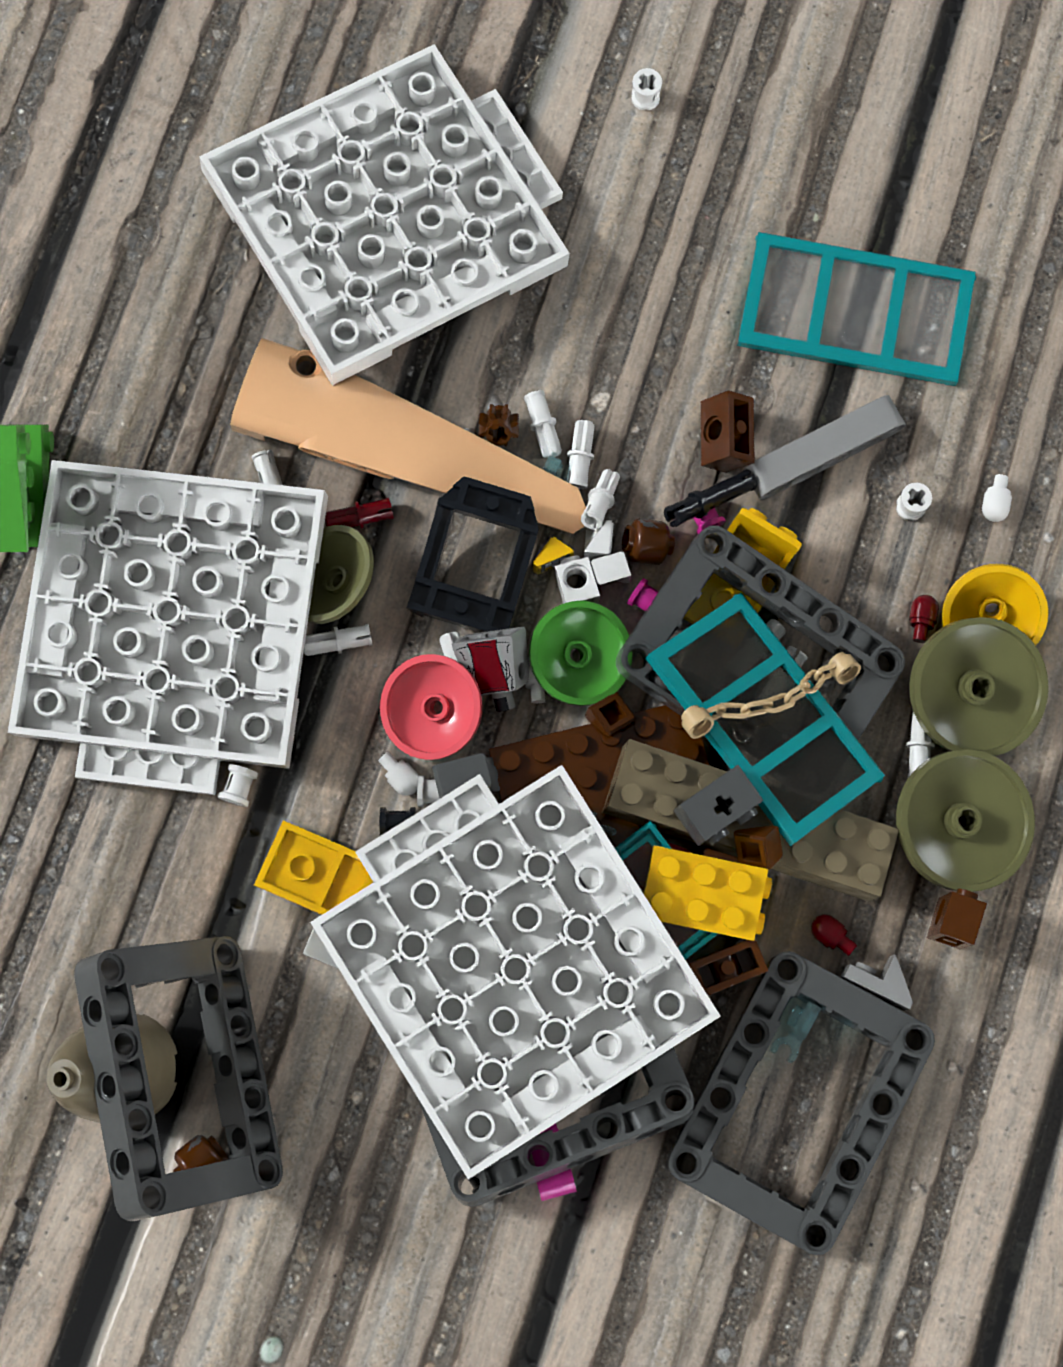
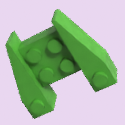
(23, 483)

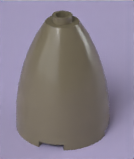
(72, 1074)

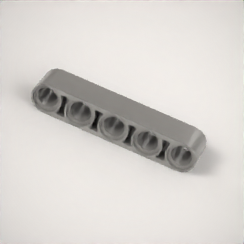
(826, 446)

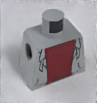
(496, 662)

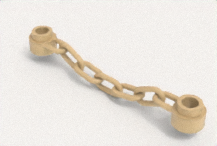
(699, 722)

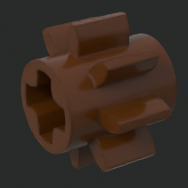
(499, 425)

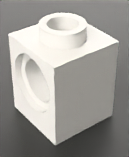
(575, 566)

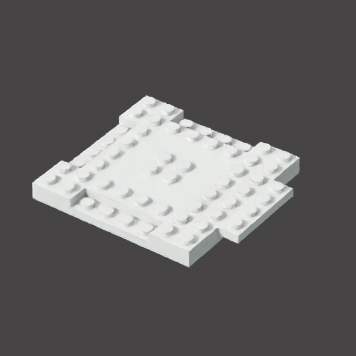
(390, 209)
(167, 623)
(510, 963)

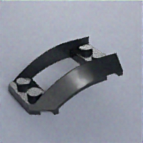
(463, 606)

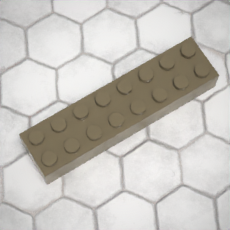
(839, 854)

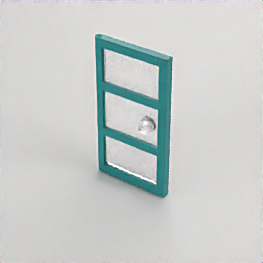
(857, 309)

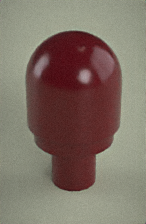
(923, 616)
(832, 933)

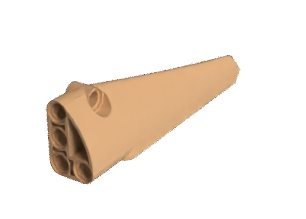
(385, 434)

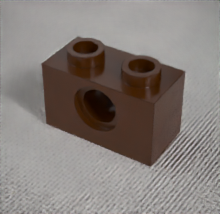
(727, 431)
(957, 919)
(729, 966)

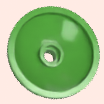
(597, 637)

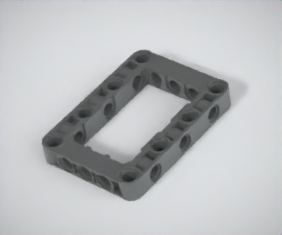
(791, 602)
(123, 1086)
(864, 1133)
(579, 1141)

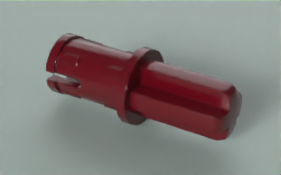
(360, 514)

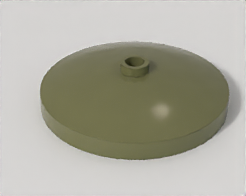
(1007, 678)
(993, 814)

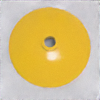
(1014, 591)

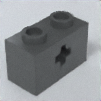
(698, 811)

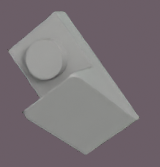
(888, 987)

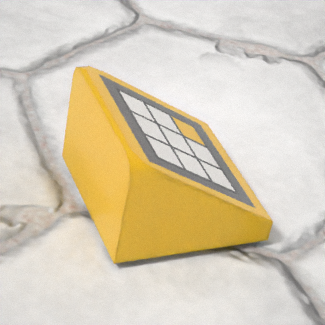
(551, 555)

